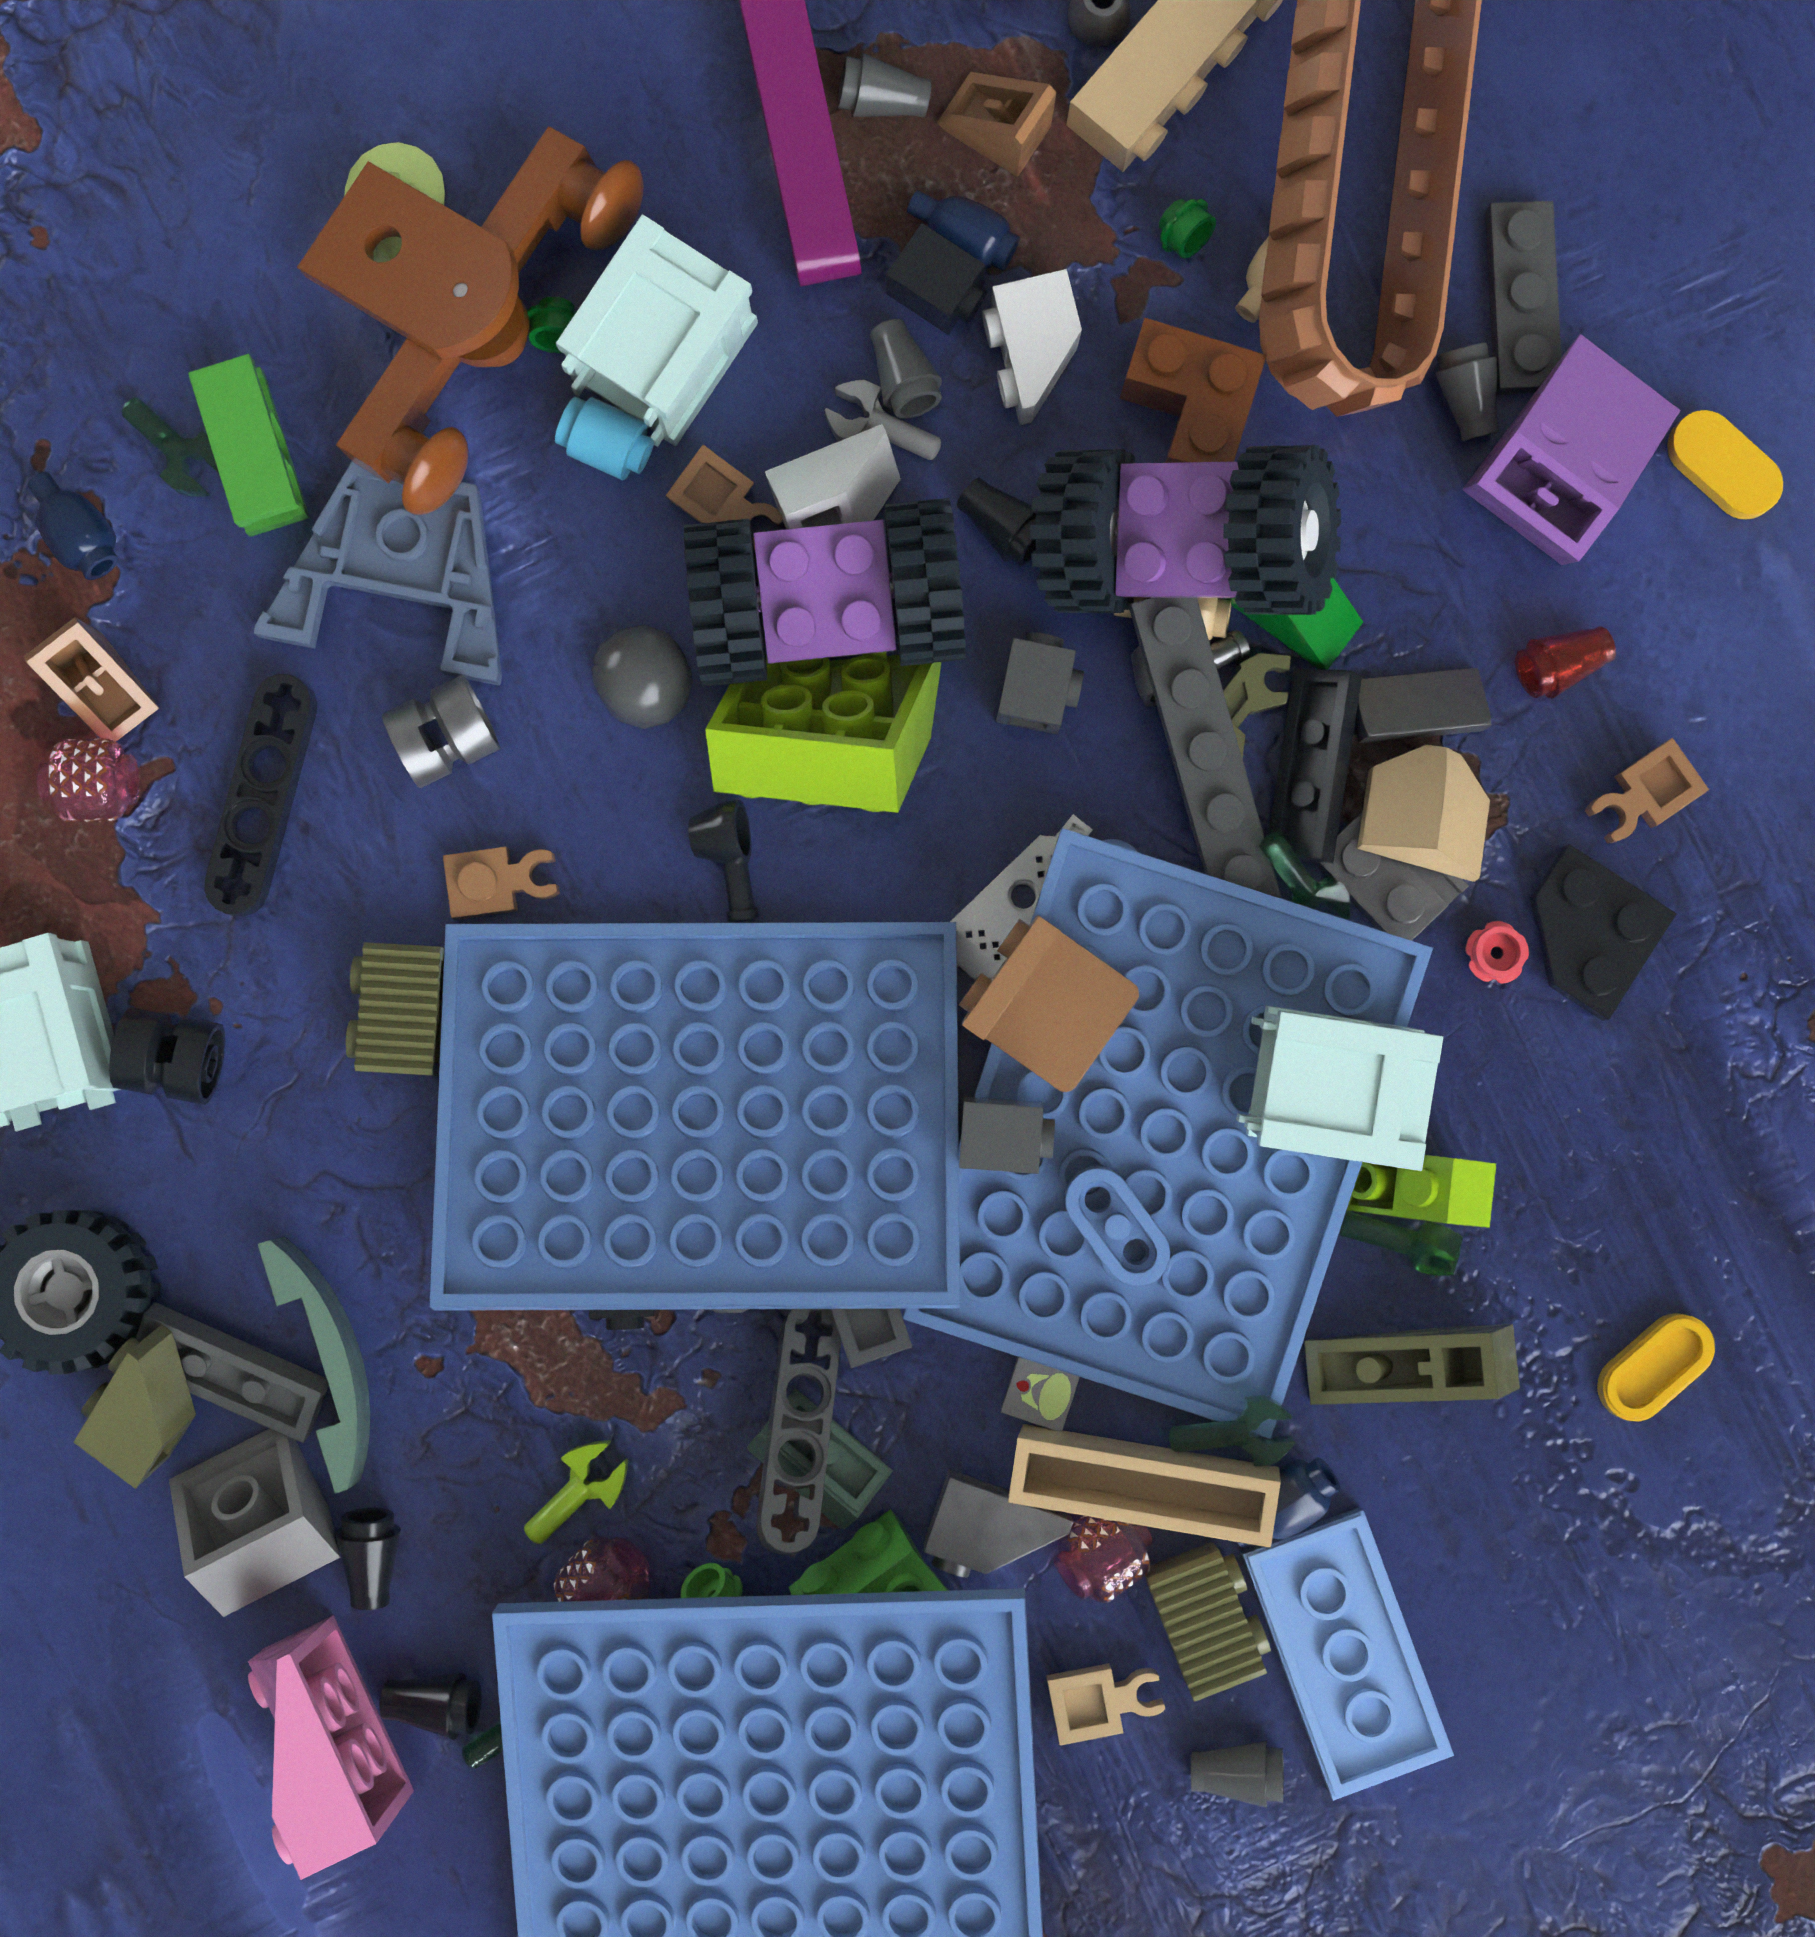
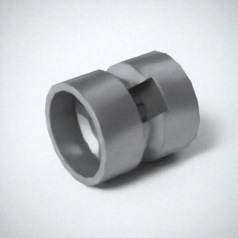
(461, 722)

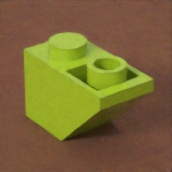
(1442, 1192)

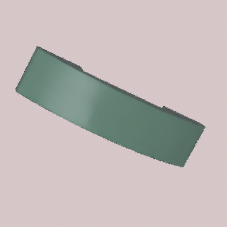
(346, 1440)

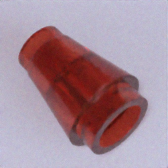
(1562, 660)

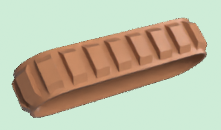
(1421, 214)

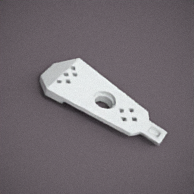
(994, 910)

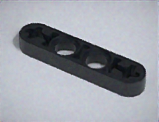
(249, 793)

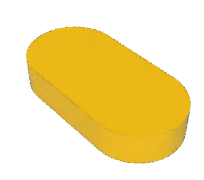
(1725, 464)
(1656, 1367)

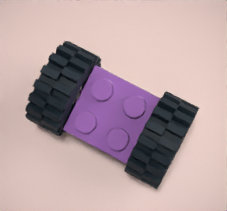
(1187, 530)
(824, 592)

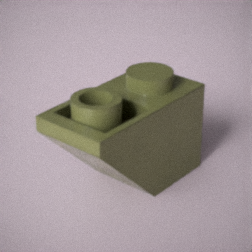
(141, 1411)

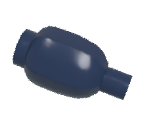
(969, 226)
(73, 529)
(1302, 1496)

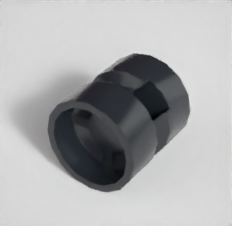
(156, 1054)

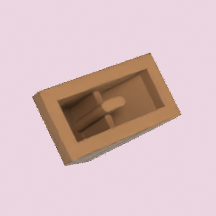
(1000, 118)
(92, 679)

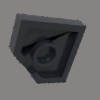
(1594, 930)

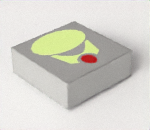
(1039, 1394)

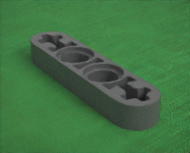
(790, 1424)

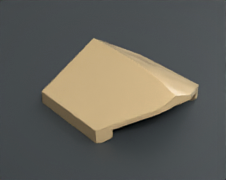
(1426, 812)

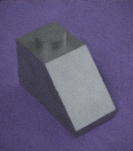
(983, 1531)

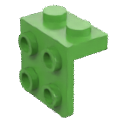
(874, 1561)

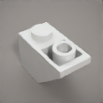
(1037, 336)
(836, 482)

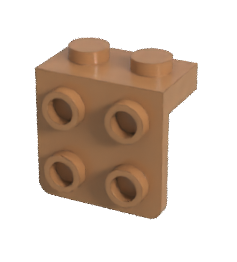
(1049, 1003)

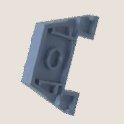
(380, 548)

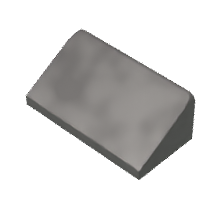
(1421, 705)

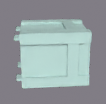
(658, 330)
(51, 1030)
(1343, 1087)

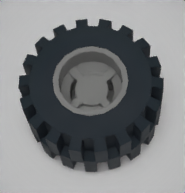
(72, 1290)

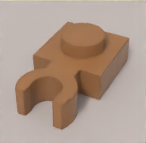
(716, 492)
(1652, 788)
(487, 881)

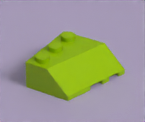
(825, 732)

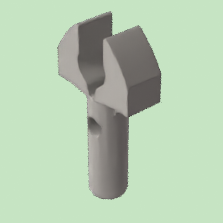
(898, 432)

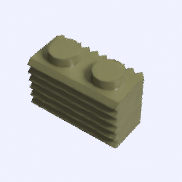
(397, 1009)
(1206, 1621)

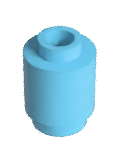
(604, 437)

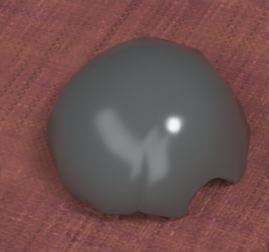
(642, 676)

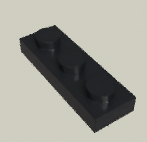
(1315, 761)

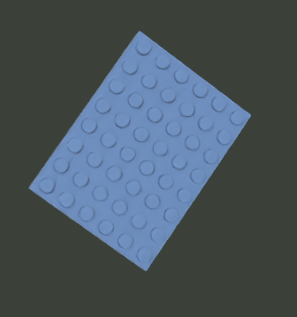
(1161, 1110)
(697, 1117)
(771, 1766)

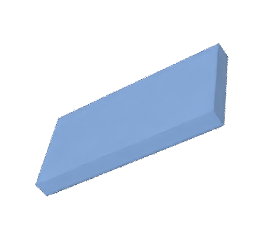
(1347, 1654)

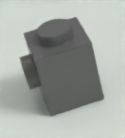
(1039, 683)
(1005, 1135)

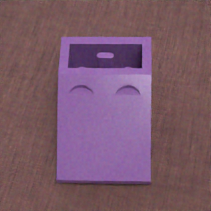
(1573, 452)

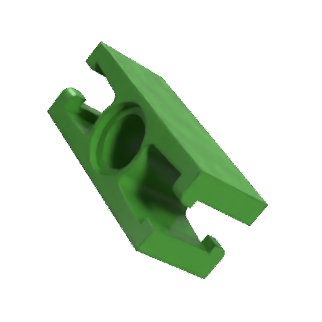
(248, 445)

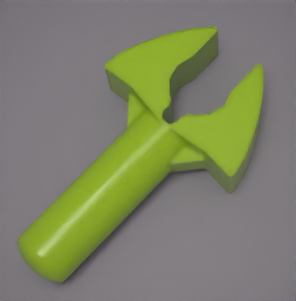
(576, 1491)

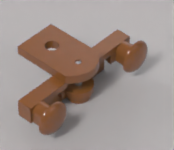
(452, 293)

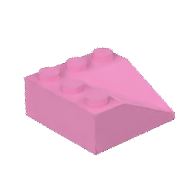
(332, 1755)

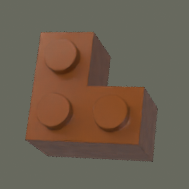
(1199, 382)

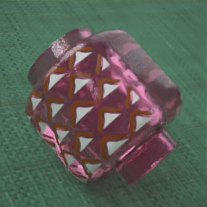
(89, 780)
(1103, 1557)
(604, 1571)

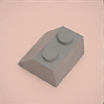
(251, 1521)

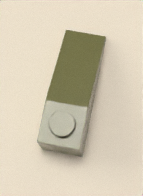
(1413, 1365)

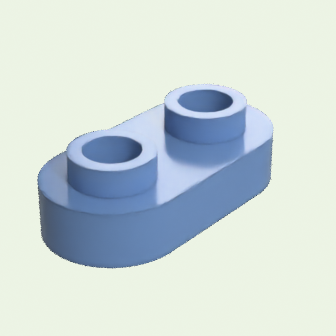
(1116, 1225)

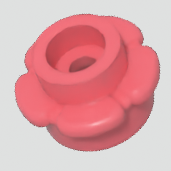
(1513, 948)

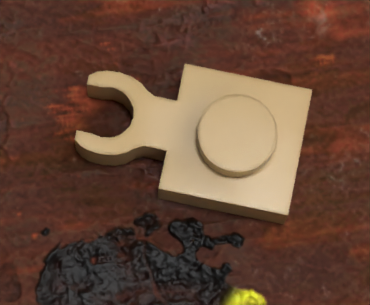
(1090, 1702)

